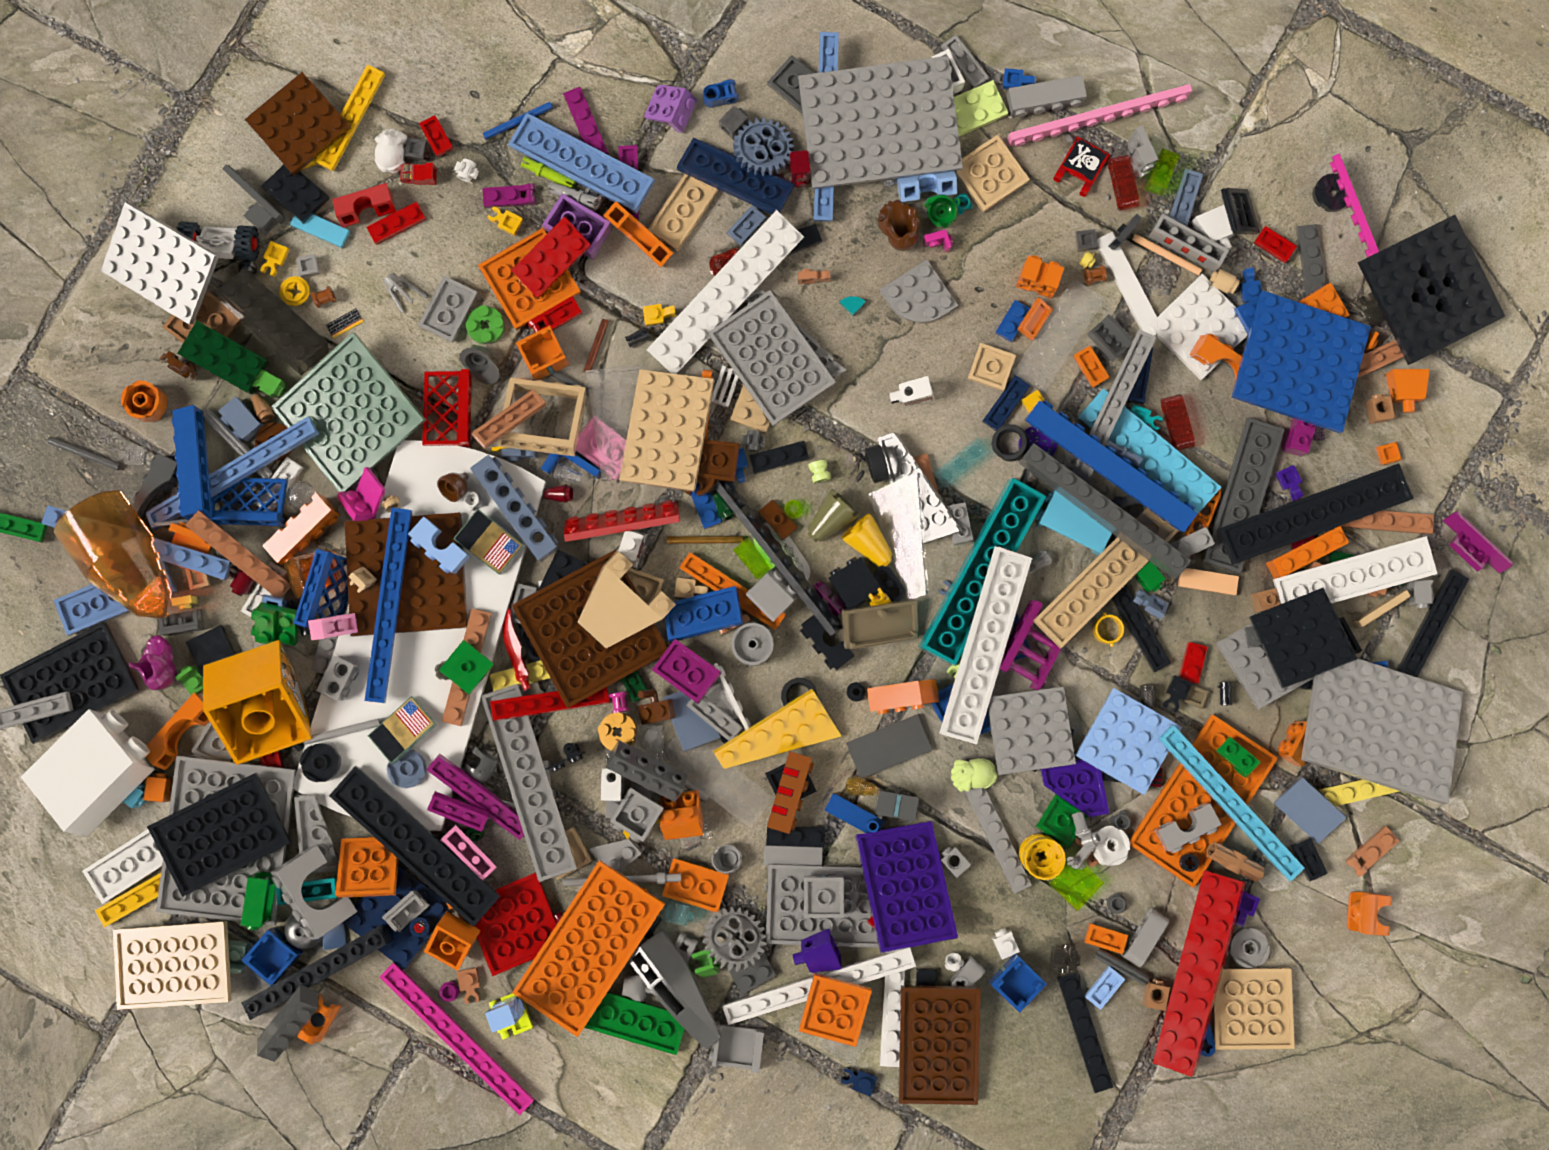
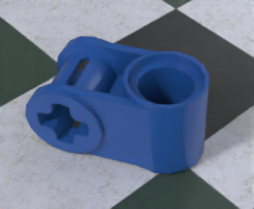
(722, 94)

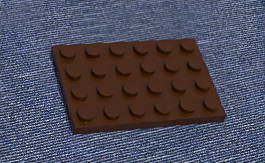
(939, 1044)

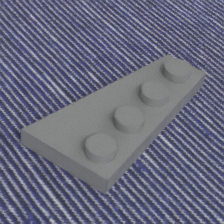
(314, 831)

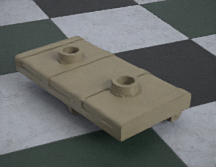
(880, 624)

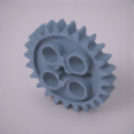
(749, 152)

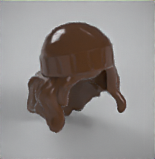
(900, 224)

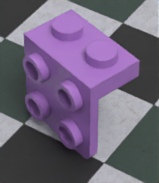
(671, 106)

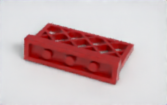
(464, 408)

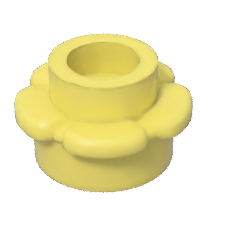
(1087, 260)

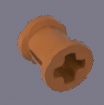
(1095, 275)
(323, 297)

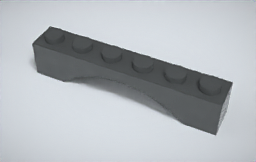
(160, 476)

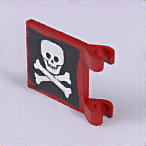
(1082, 162)

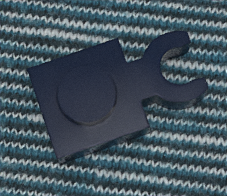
(862, 1081)

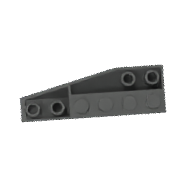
(675, 987)

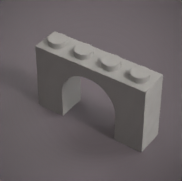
(290, 880)

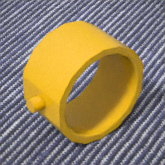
(1120, 629)

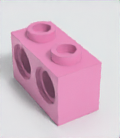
(332, 626)

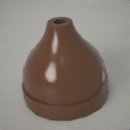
(453, 485)

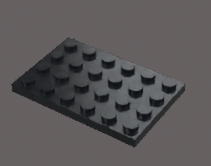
(85, 666)
(219, 834)

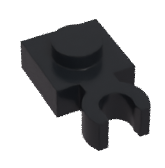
(1178, 690)

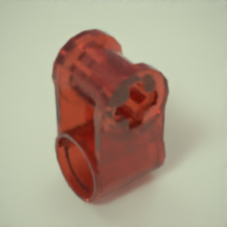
(722, 259)

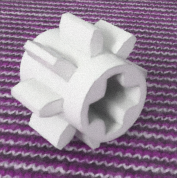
(466, 170)

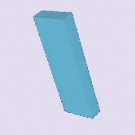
(323, 230)

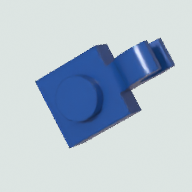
(1015, 78)
(1250, 289)
(742, 463)

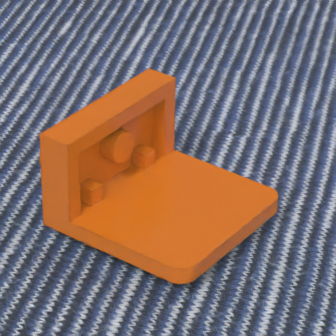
(187, 538)

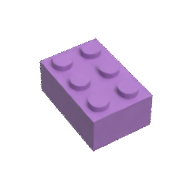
(587, 222)

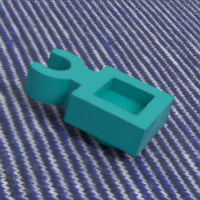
(1144, 415)

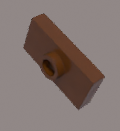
(777, 520)

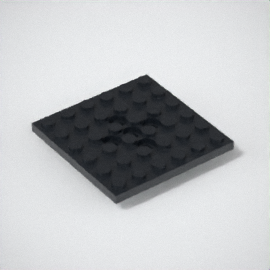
(1431, 289)

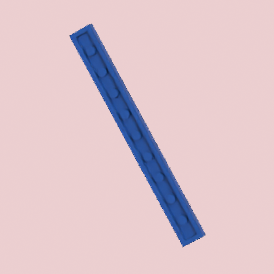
(388, 605)

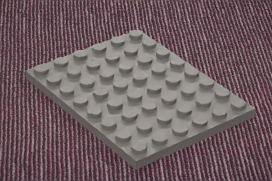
(880, 122)
(1384, 728)
(224, 897)

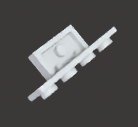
(723, 697)

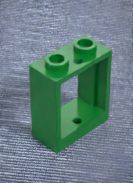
(258, 900)

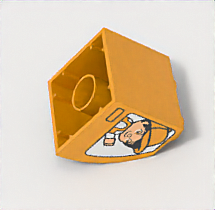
(255, 702)

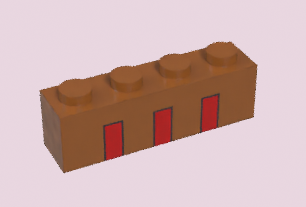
(789, 792)

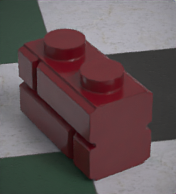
(799, 168)

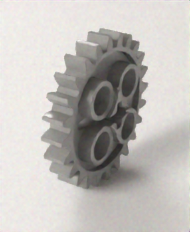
(723, 951)

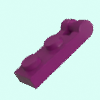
(509, 196)

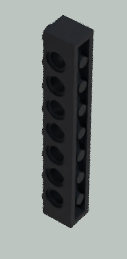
(317, 971)

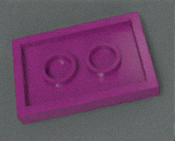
(686, 671)

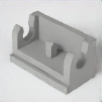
(406, 910)

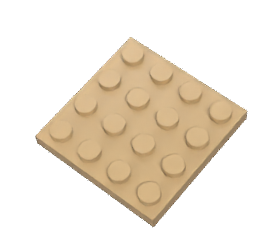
(1254, 1009)

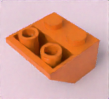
(1292, 746)
(682, 817)

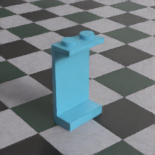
(1073, 523)

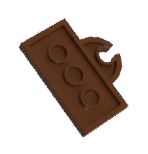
(717, 463)

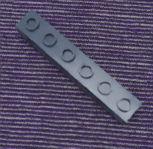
(482, 471)

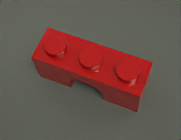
(350, 206)

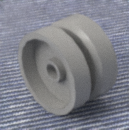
(744, 636)

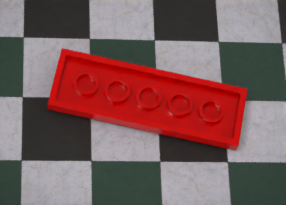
(621, 521)

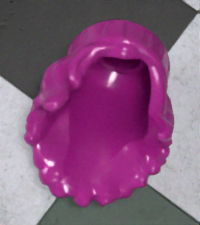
(157, 664)

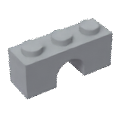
(1203, 821)

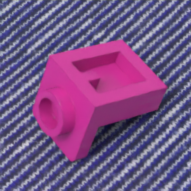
(936, 238)

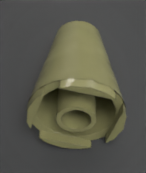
(831, 517)

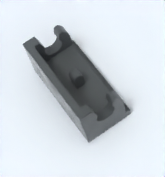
(181, 623)

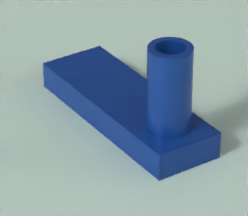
(553, 459)
(853, 814)

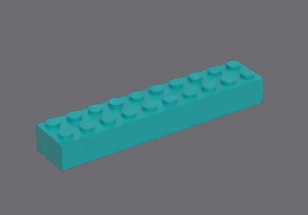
(1004, 529)

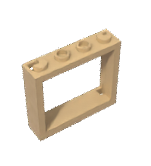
(540, 443)

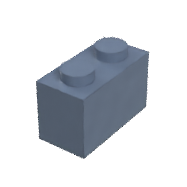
(241, 419)

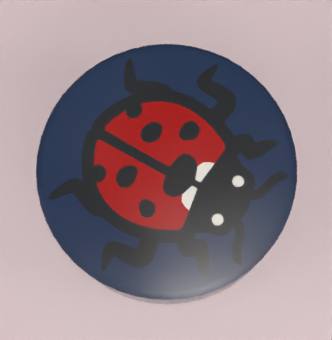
(420, 927)

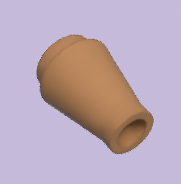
(262, 409)

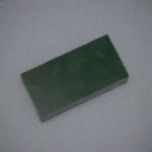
(222, 357)

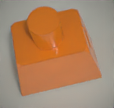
(1408, 387)

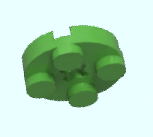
(486, 335)

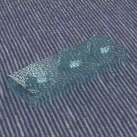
(961, 463)

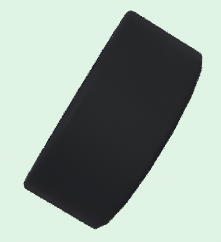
(996, 440)
(876, 463)
(796, 681)

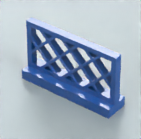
(250, 517)
(315, 588)

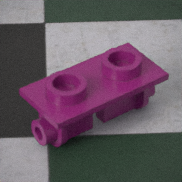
(834, 603)

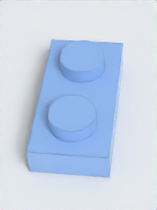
(1104, 987)

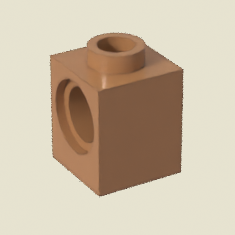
(1376, 416)
(1265, 600)
(1156, 1003)

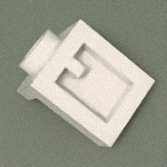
(1005, 943)

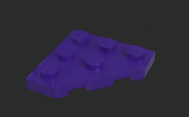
(1079, 785)

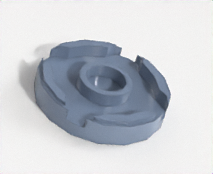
(407, 770)

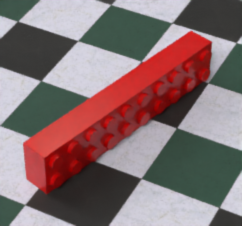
(1199, 973)

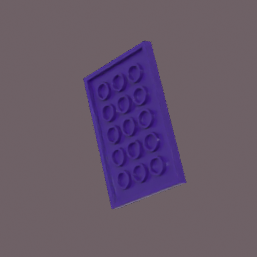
(906, 887)

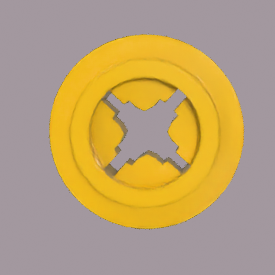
(290, 284)

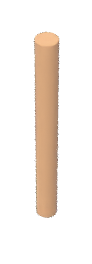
(1167, 254)

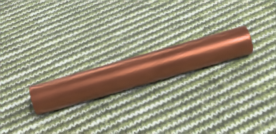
(596, 345)

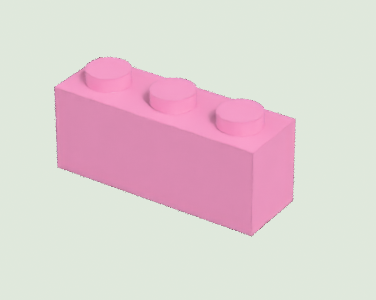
(468, 852)

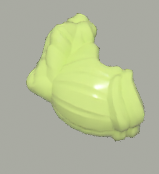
(973, 774)

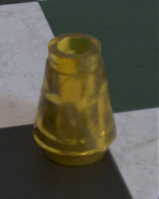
(859, 787)

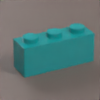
(313, 890)

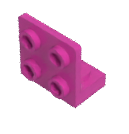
(365, 501)

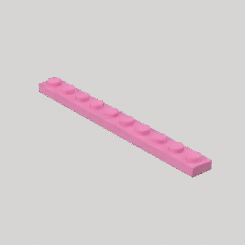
(1105, 114)

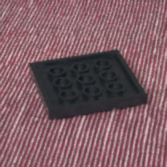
(1303, 638)

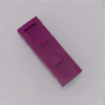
(458, 811)

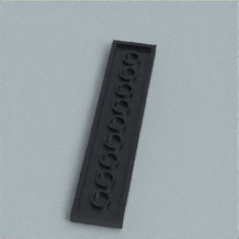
(1315, 514)
(414, 845)

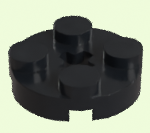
(1326, 200)
(309, 764)

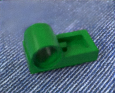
(1239, 757)

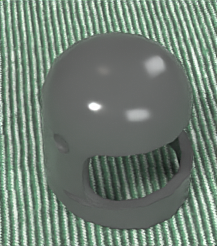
(483, 766)

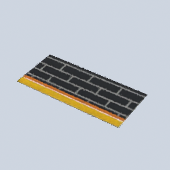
(344, 323)

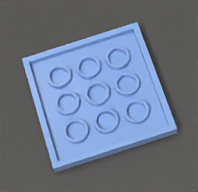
(1126, 741)

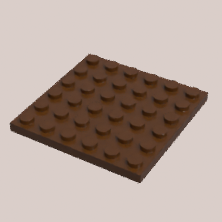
(428, 594)
(568, 651)

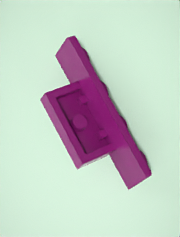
(1474, 545)

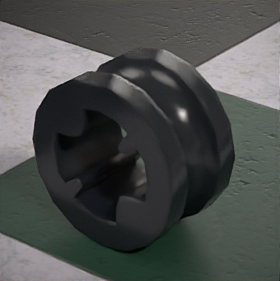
(1193, 858)

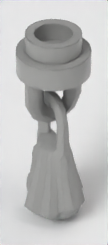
(1043, 559)

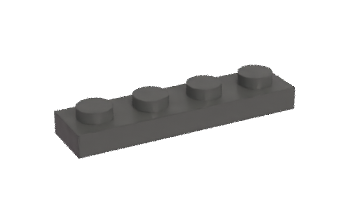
(1310, 258)

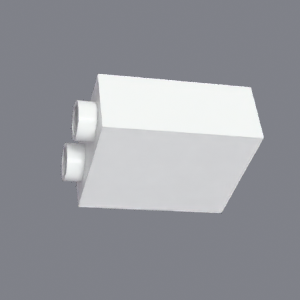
(88, 771)

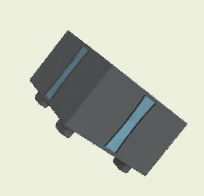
(896, 805)

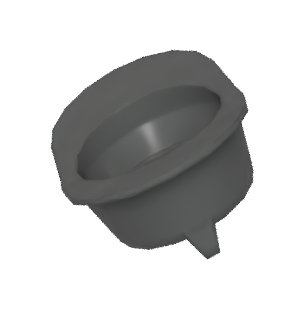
(480, 363)

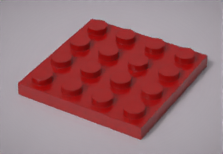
(516, 925)

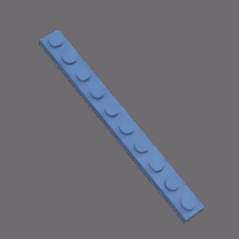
(827, 62)
(241, 467)
(168, 551)

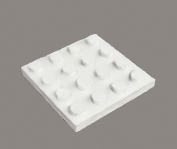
(1196, 313)

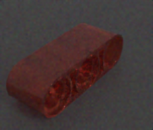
(1123, 182)
(1177, 422)

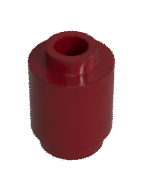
(241, 583)

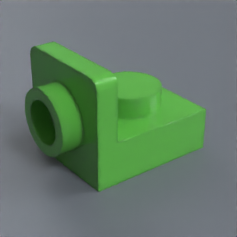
(191, 679)

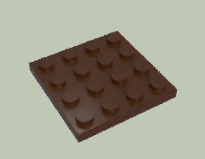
(298, 123)

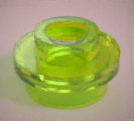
(793, 515)

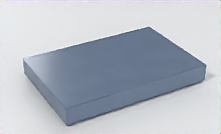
(689, 727)
(1310, 809)

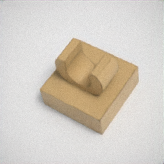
(362, 579)

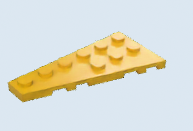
(789, 728)

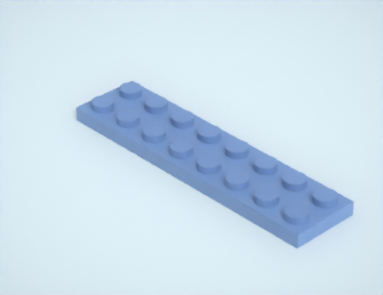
(581, 163)

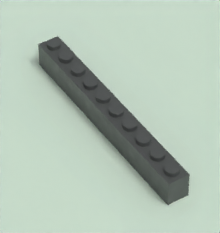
(1104, 511)

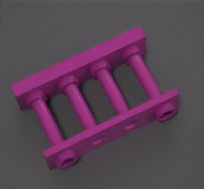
(1016, 645)

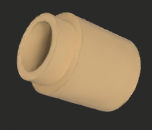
(1224, 281)

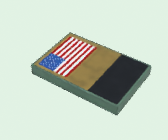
(488, 541)
(402, 730)

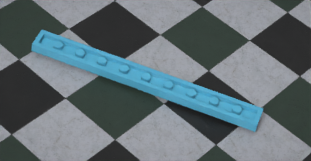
(1231, 803)

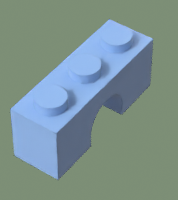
(911, 187)
(425, 535)
(505, 1013)

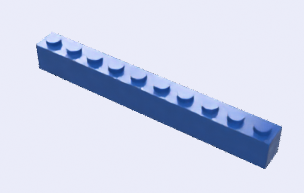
(1110, 466)

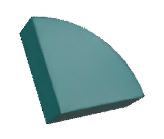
(852, 304)

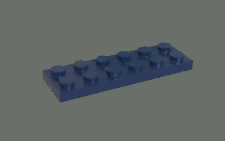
(727, 175)

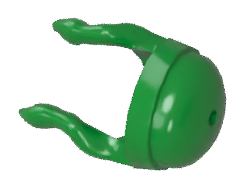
(942, 202)

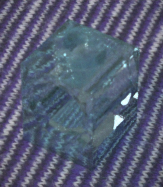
(678, 913)

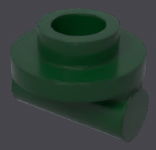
(473, 834)

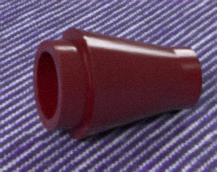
(559, 493)

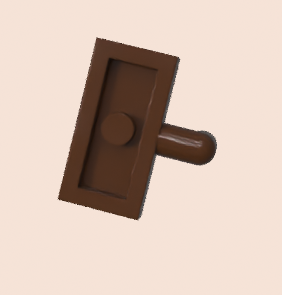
(656, 710)

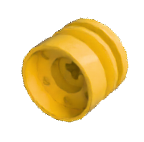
(1042, 867)

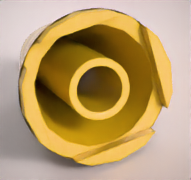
(868, 541)

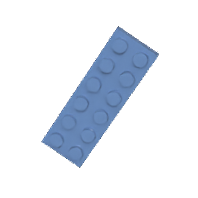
(91, 606)

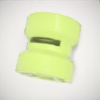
(819, 470)

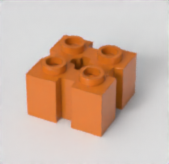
(1040, 276)

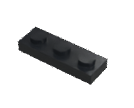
(779, 457)
(799, 837)

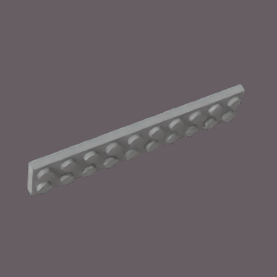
(530, 790)

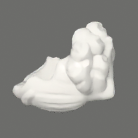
(390, 150)

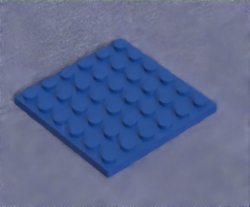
(1301, 362)

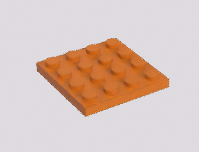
(512, 294)

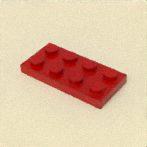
(551, 257)

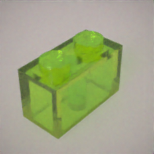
(1162, 173)
(752, 559)

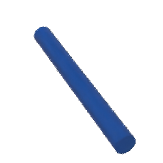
(516, 121)

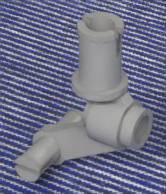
(1088, 839)

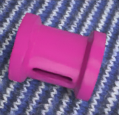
(616, 697)

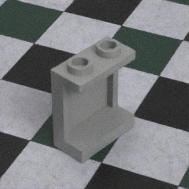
(738, 1047)

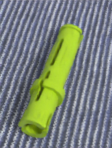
(546, 172)

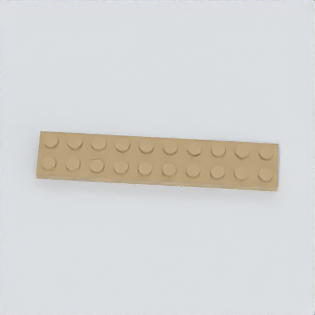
(1097, 584)

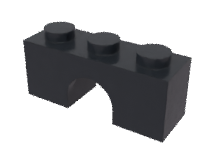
(836, 655)

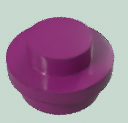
(449, 991)

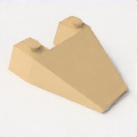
(615, 610)

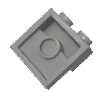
(1143, 153)
(636, 815)

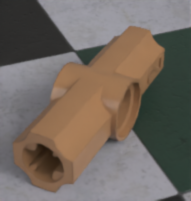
(1235, 861)

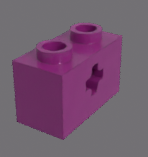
(1299, 438)

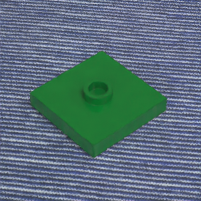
(466, 667)
(1058, 821)

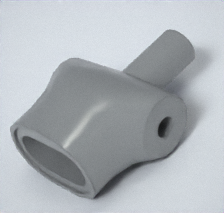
(635, 988)

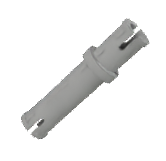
(578, 196)

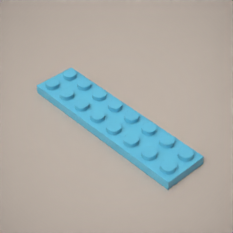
(1160, 457)

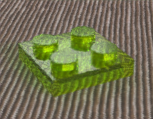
(1076, 885)

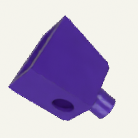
(819, 953)

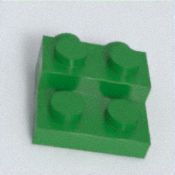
(274, 624)

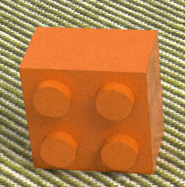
(452, 941)

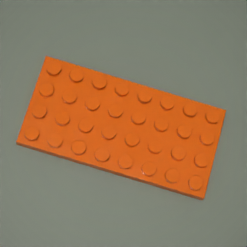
(1184, 793)
(588, 948)

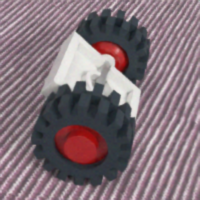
(225, 241)

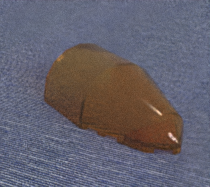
(116, 553)

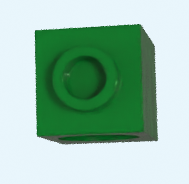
(1149, 577)

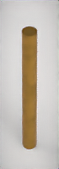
(703, 539)

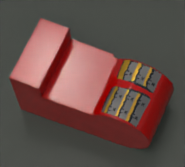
(419, 174)

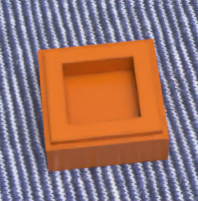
(1388, 453)

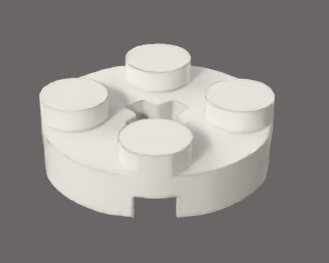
(1120, 848)

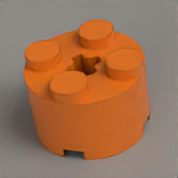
(154, 405)

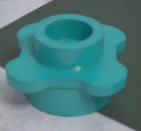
(966, 203)

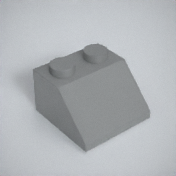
(772, 594)

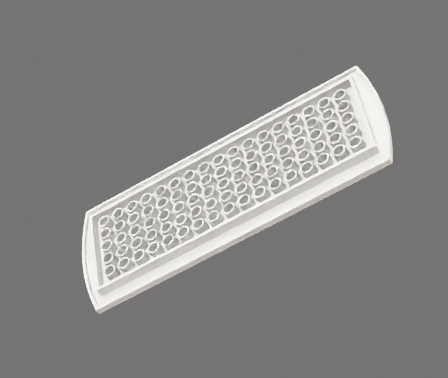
(416, 654)

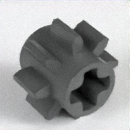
(753, 440)

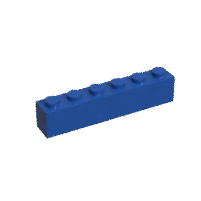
(191, 462)

